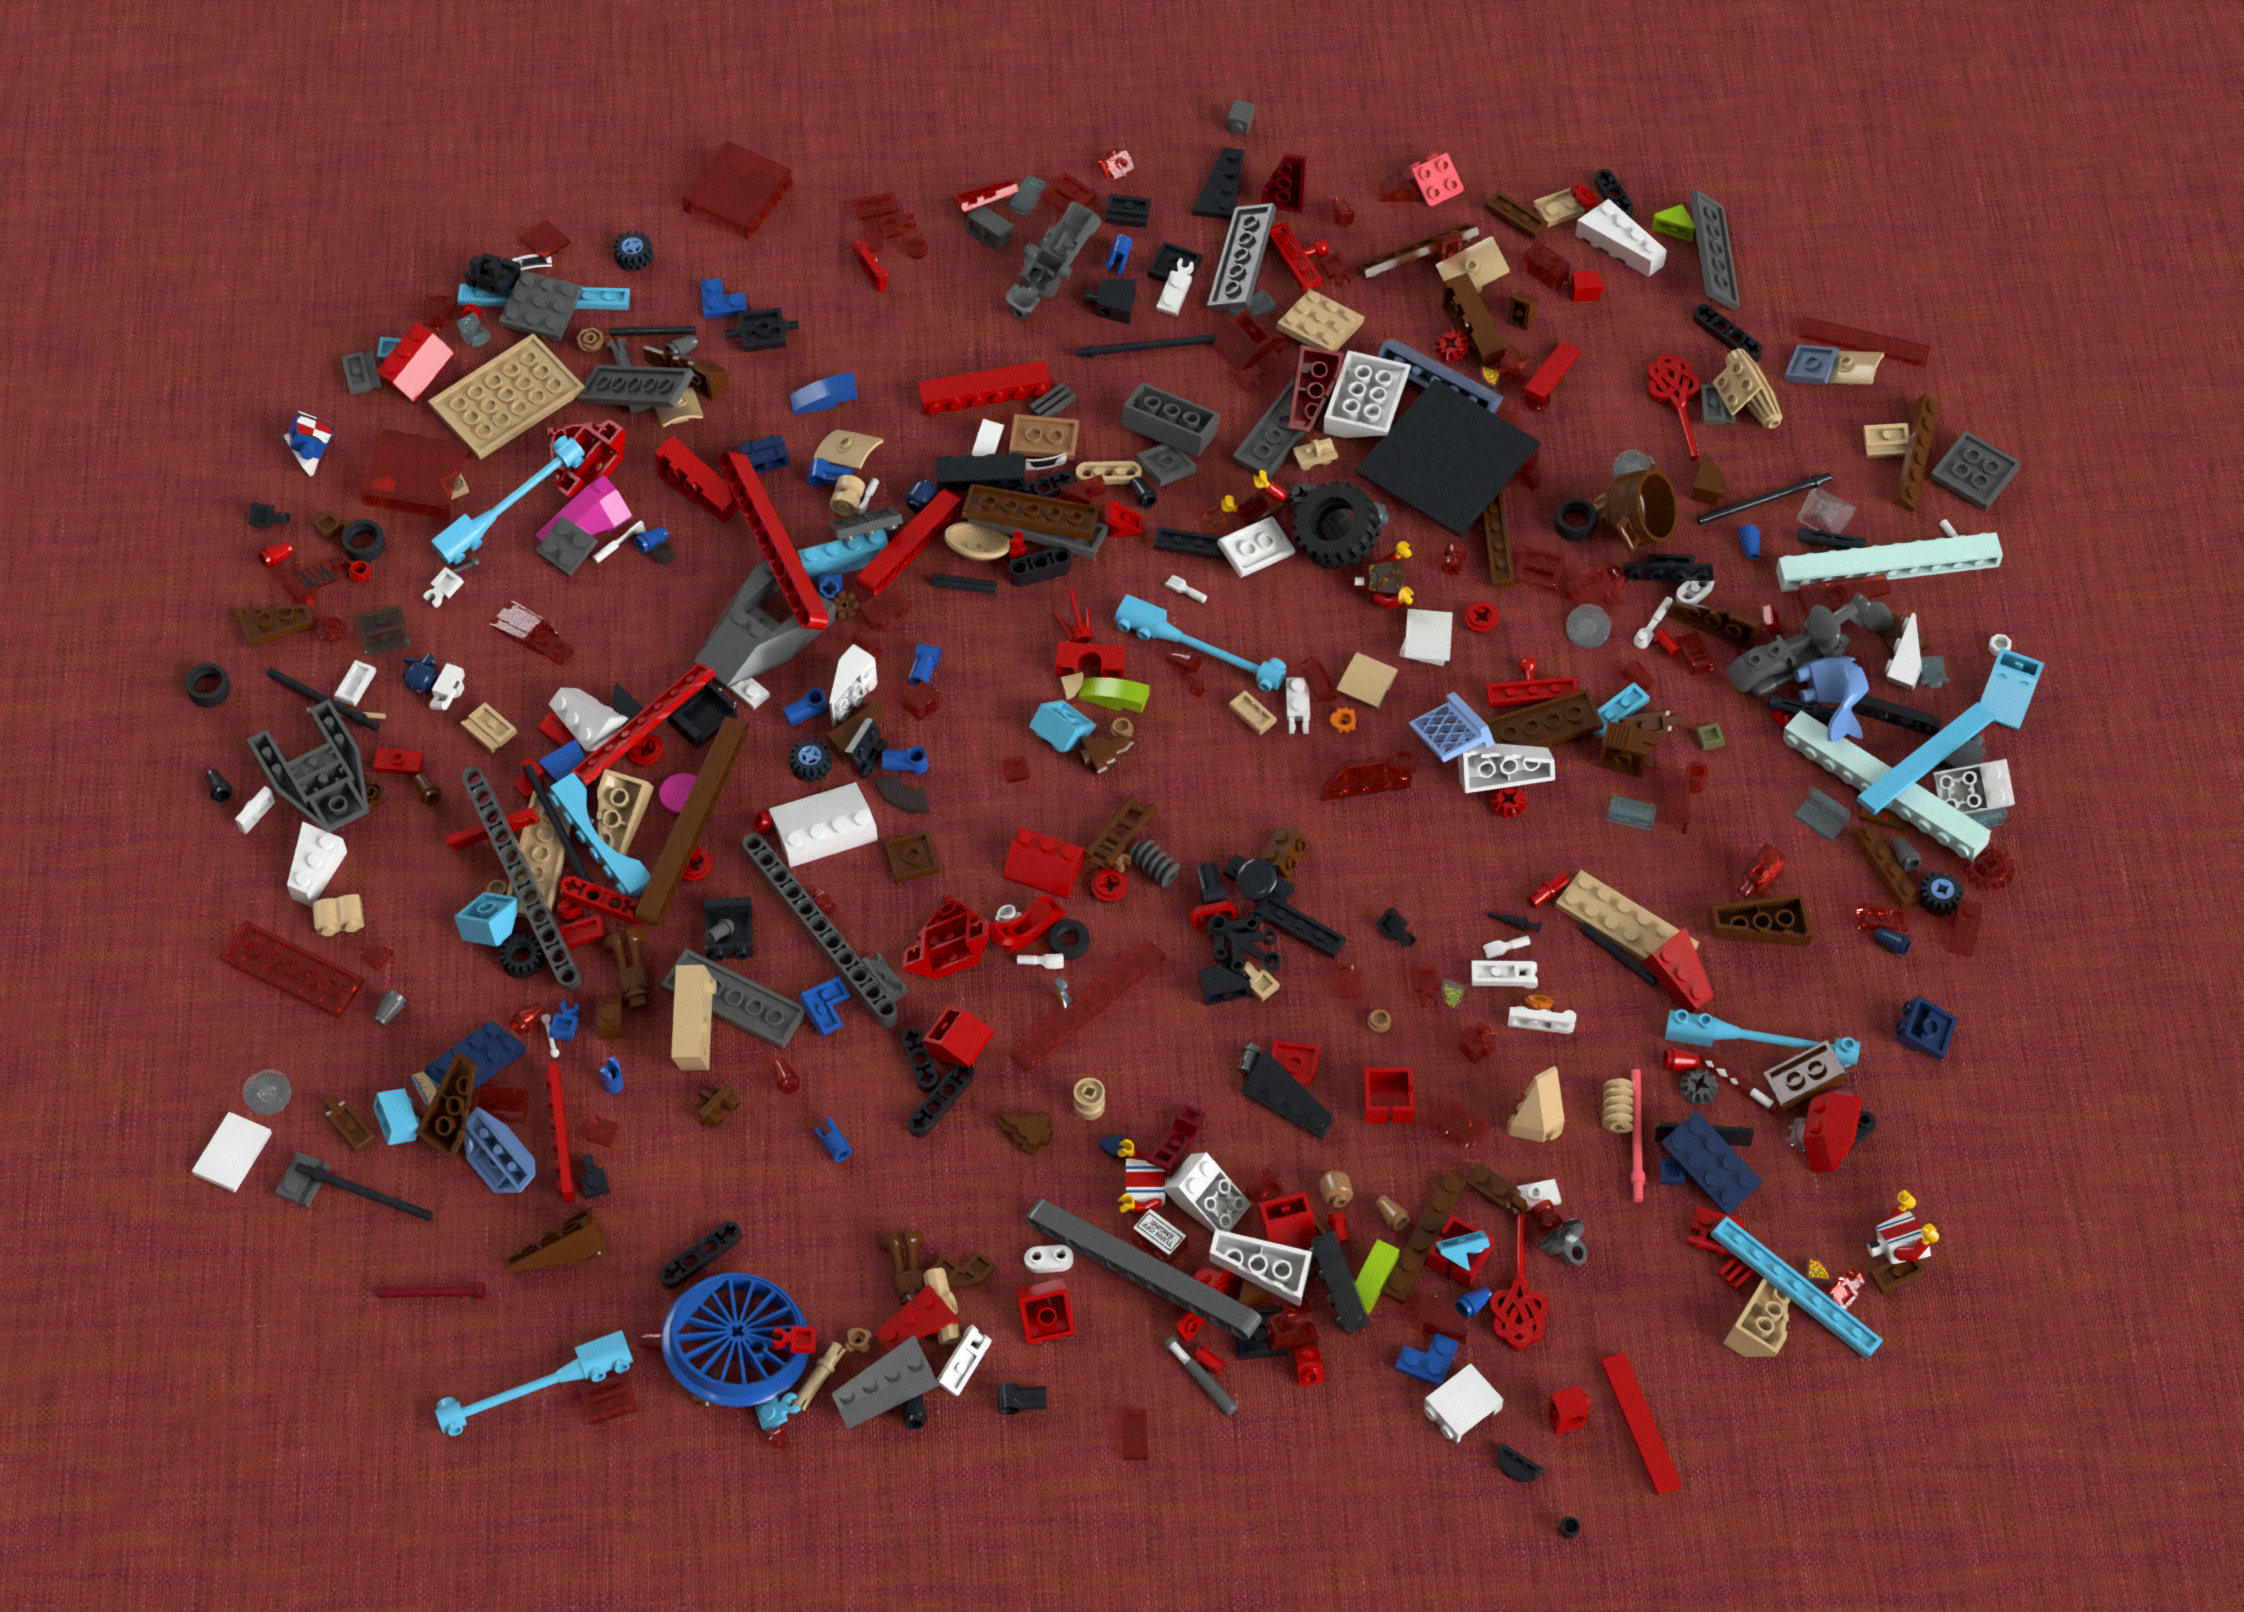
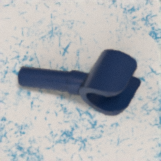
(427, 659)

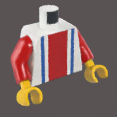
(1143, 1181)
(1902, 1236)

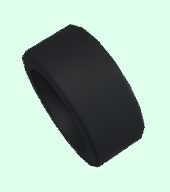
(360, 527)
(1575, 533)
(208, 699)

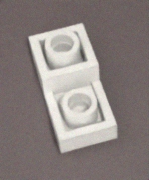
(987, 438)

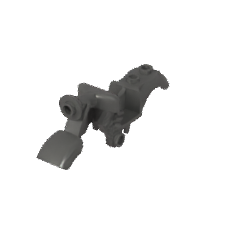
(1051, 259)
(1819, 640)

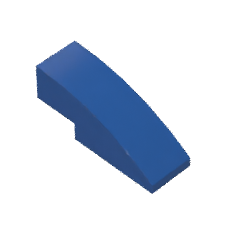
(824, 393)

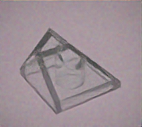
(1825, 511)

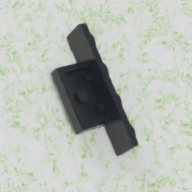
(1669, 568)
(1731, 1135)

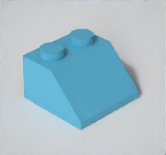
(1061, 725)
(488, 919)

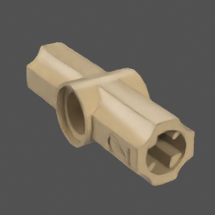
(938, 1279)

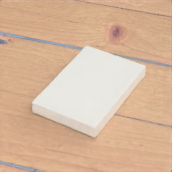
(1256, 546)
(1428, 634)
(231, 1152)

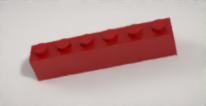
(984, 387)

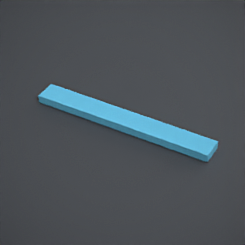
(589, 299)
(1925, 758)
(1796, 1287)

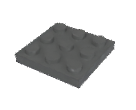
(540, 305)
(1975, 470)
(865, 523)

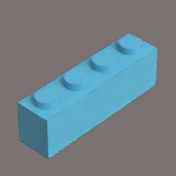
(841, 556)

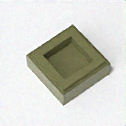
(1710, 736)

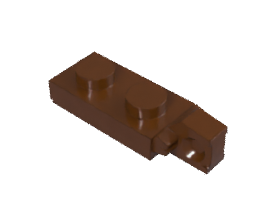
(1655, 721)
(348, 1124)
(1496, 1188)

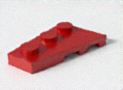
(977, 197)
(919, 1317)

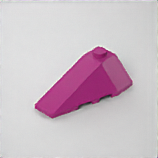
(593, 510)

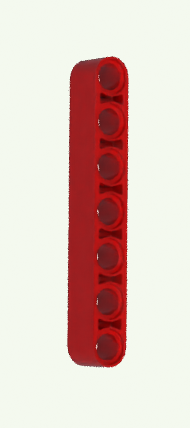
(910, 542)

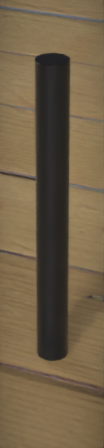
(661, 330)
(1618, 954)

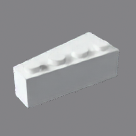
(1622, 237)
(1504, 766)
(1264, 1263)

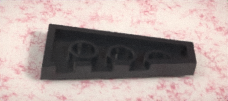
(1222, 187)
(1283, 1094)

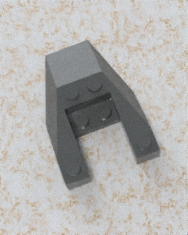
(750, 640)
(323, 782)

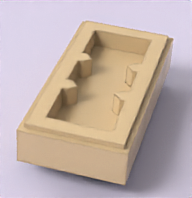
(1252, 712)

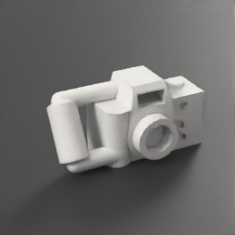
(447, 687)

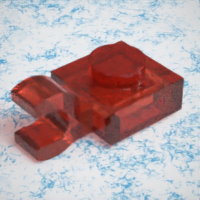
(1844, 1289)

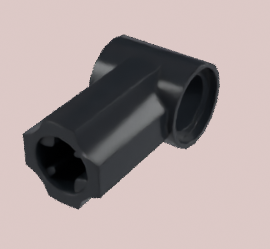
(1210, 884)
(1015, 1398)

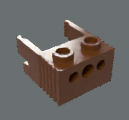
(1624, 750)

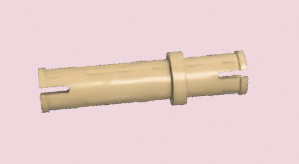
(824, 1367)

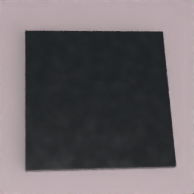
(1447, 458)

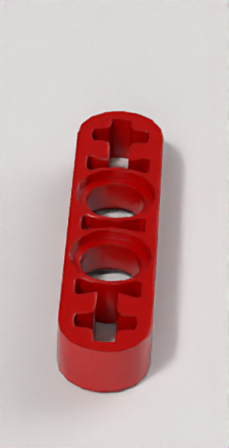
(601, 903)

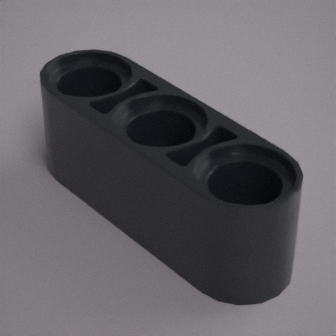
(1030, 568)

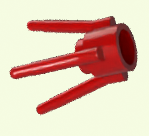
(1080, 632)

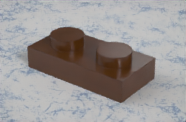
(1895, 1275)

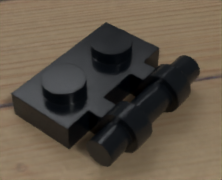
(864, 743)

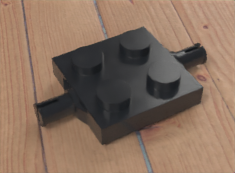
(762, 329)

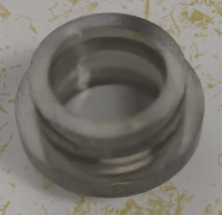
(664, 553)

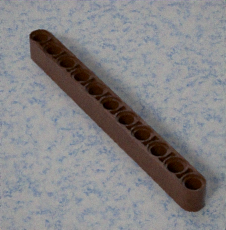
(691, 821)

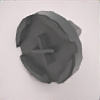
(1564, 1240)

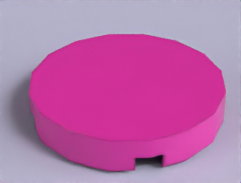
(675, 792)

